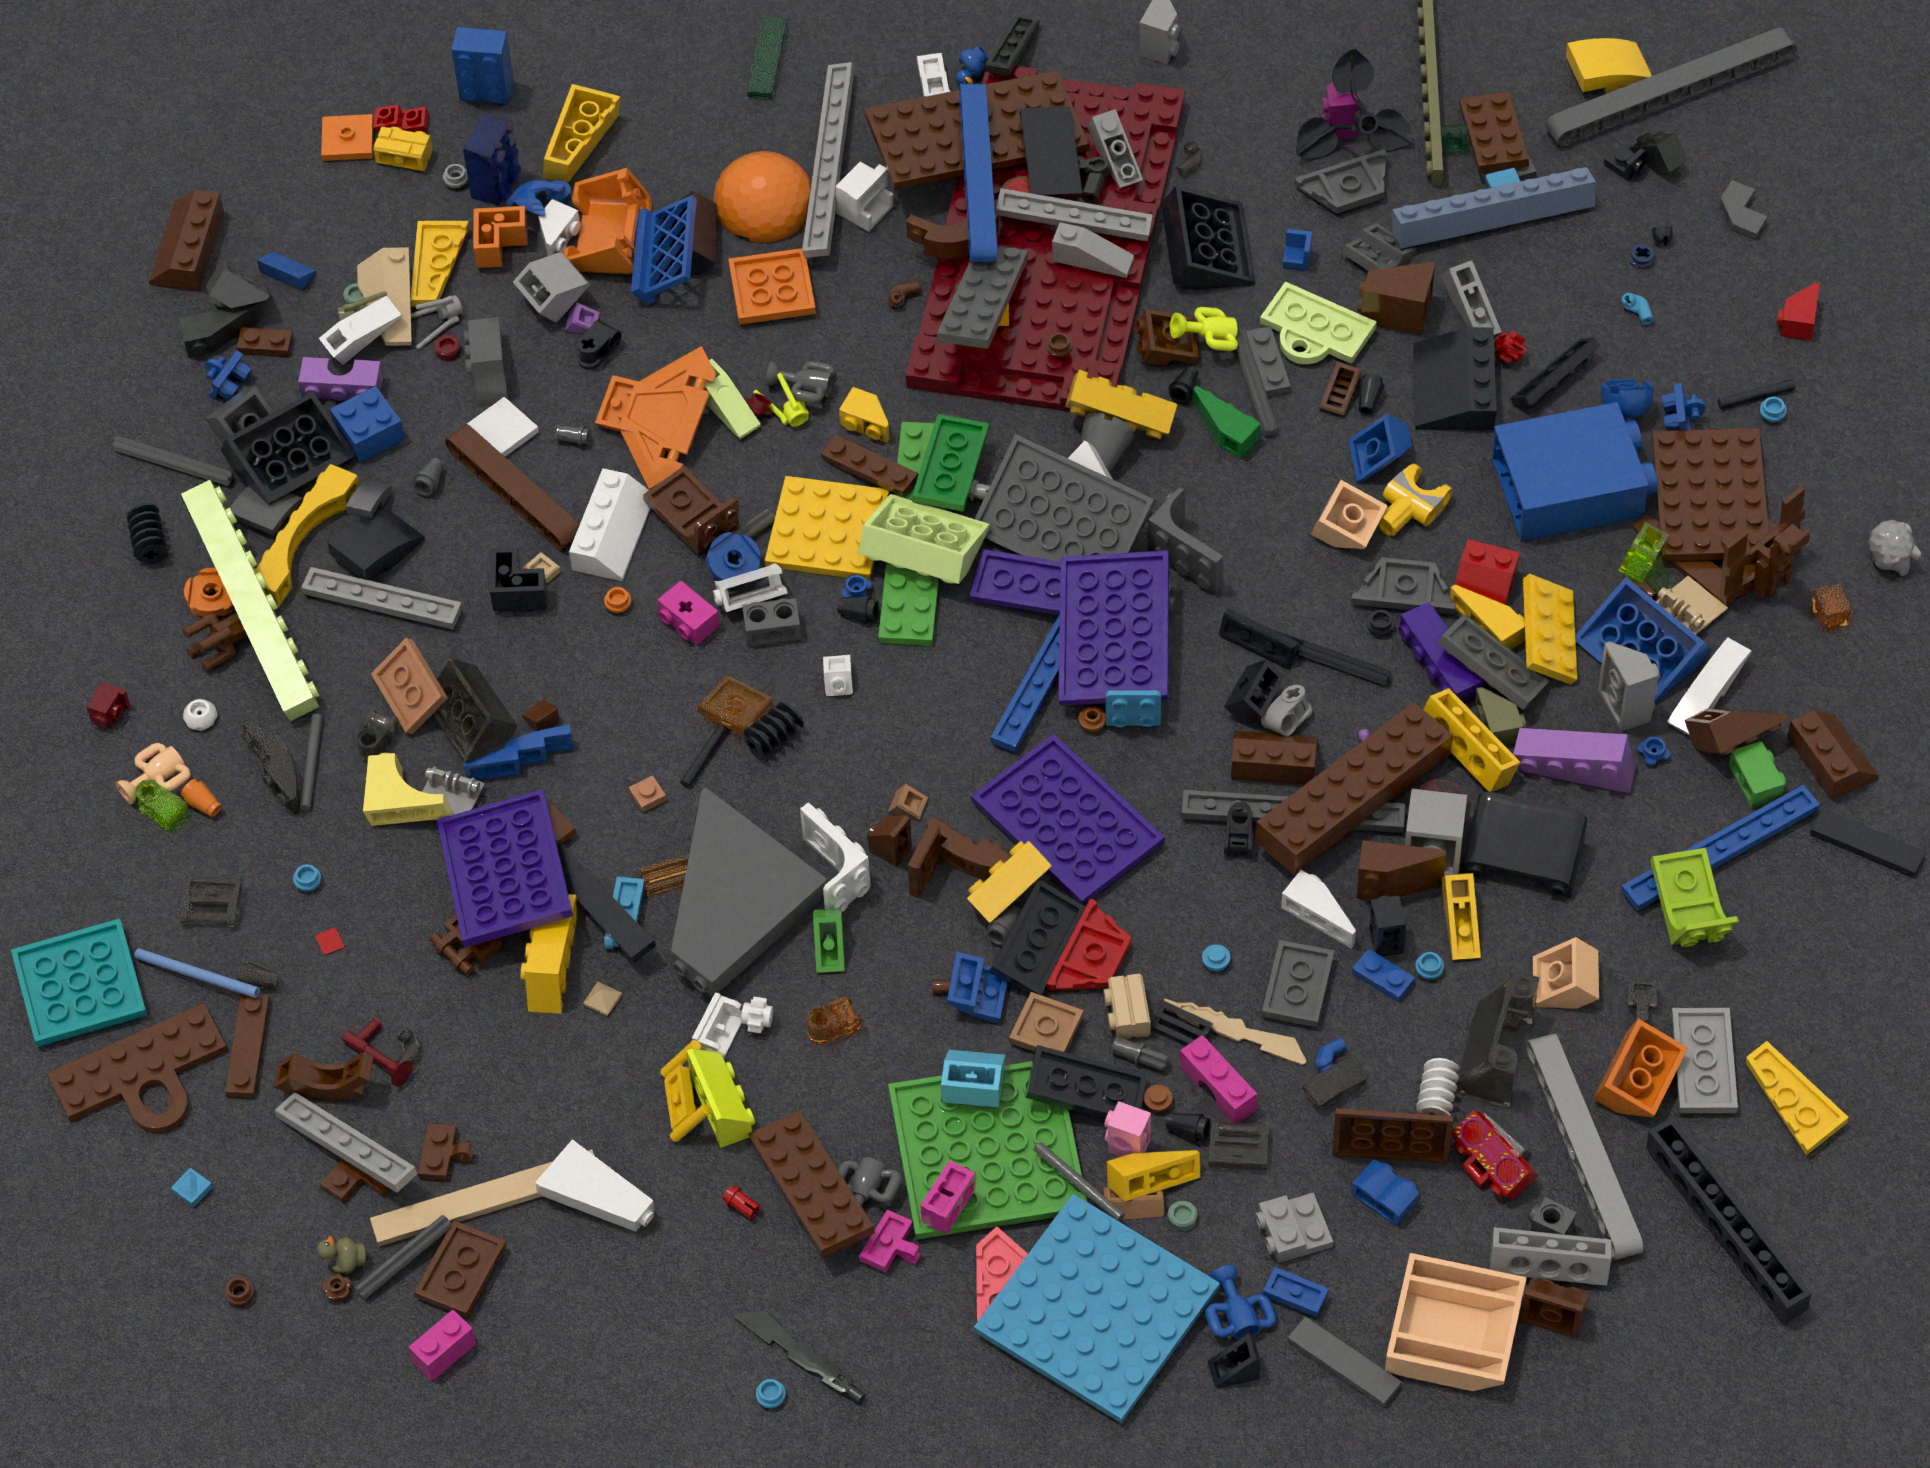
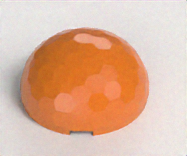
(762, 197)

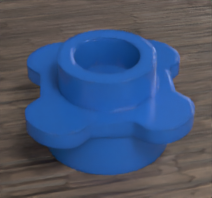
(856, 582)
(1656, 744)

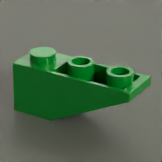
(1229, 426)

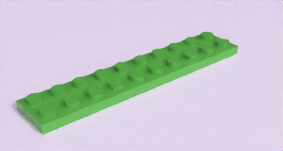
(909, 597)

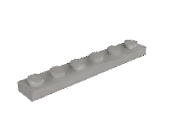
(1090, 216)
(381, 598)
(346, 1142)

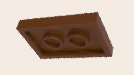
(460, 1269)

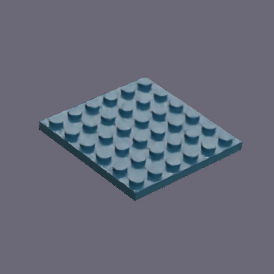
(1097, 1308)

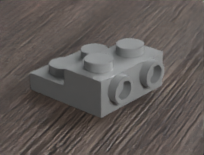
(1293, 1227)

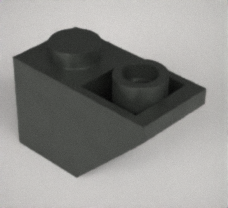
(1662, 151)

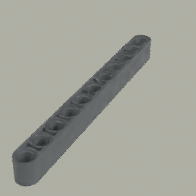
(1670, 86)

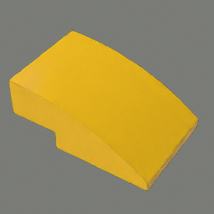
(1606, 63)

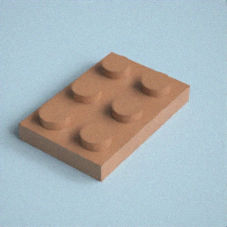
(409, 686)

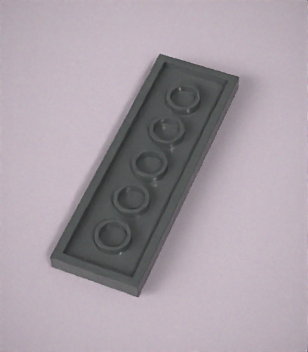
(982, 299)

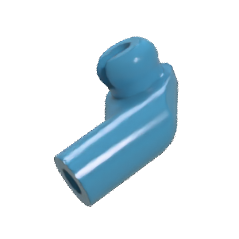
(1638, 305)

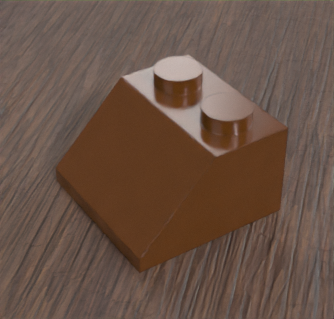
(1554, 1306)

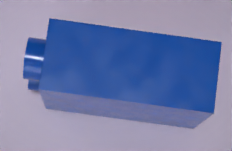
(1572, 471)

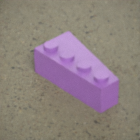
(1577, 757)

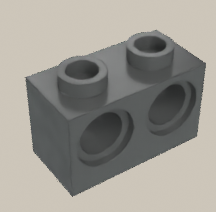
(772, 626)

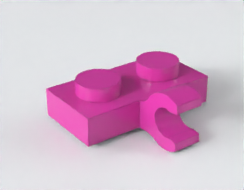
(890, 1241)

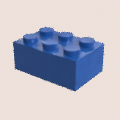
(482, 65)

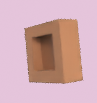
(647, 794)

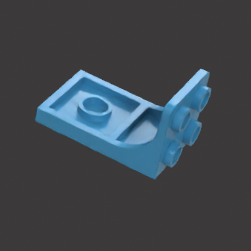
(1133, 708)

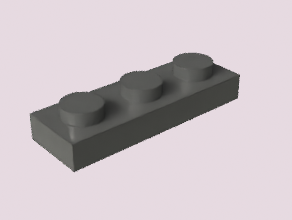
(1269, 361)

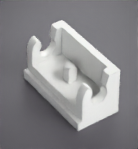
(719, 1025)

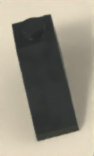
(213, 329)

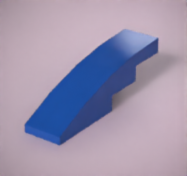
(520, 751)

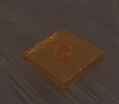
(734, 704)

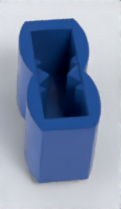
(1385, 1192)

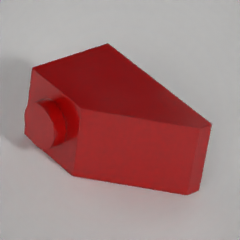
(1799, 313)

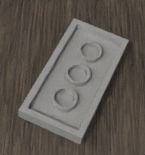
(1707, 1070)

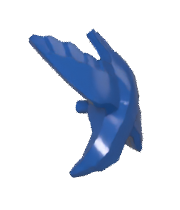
(526, 195)

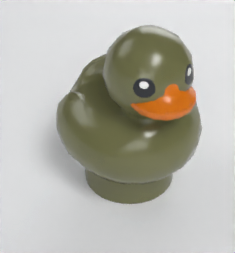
(346, 1252)

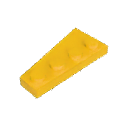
(434, 257)
(1797, 1100)

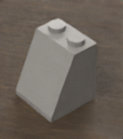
(1437, 823)

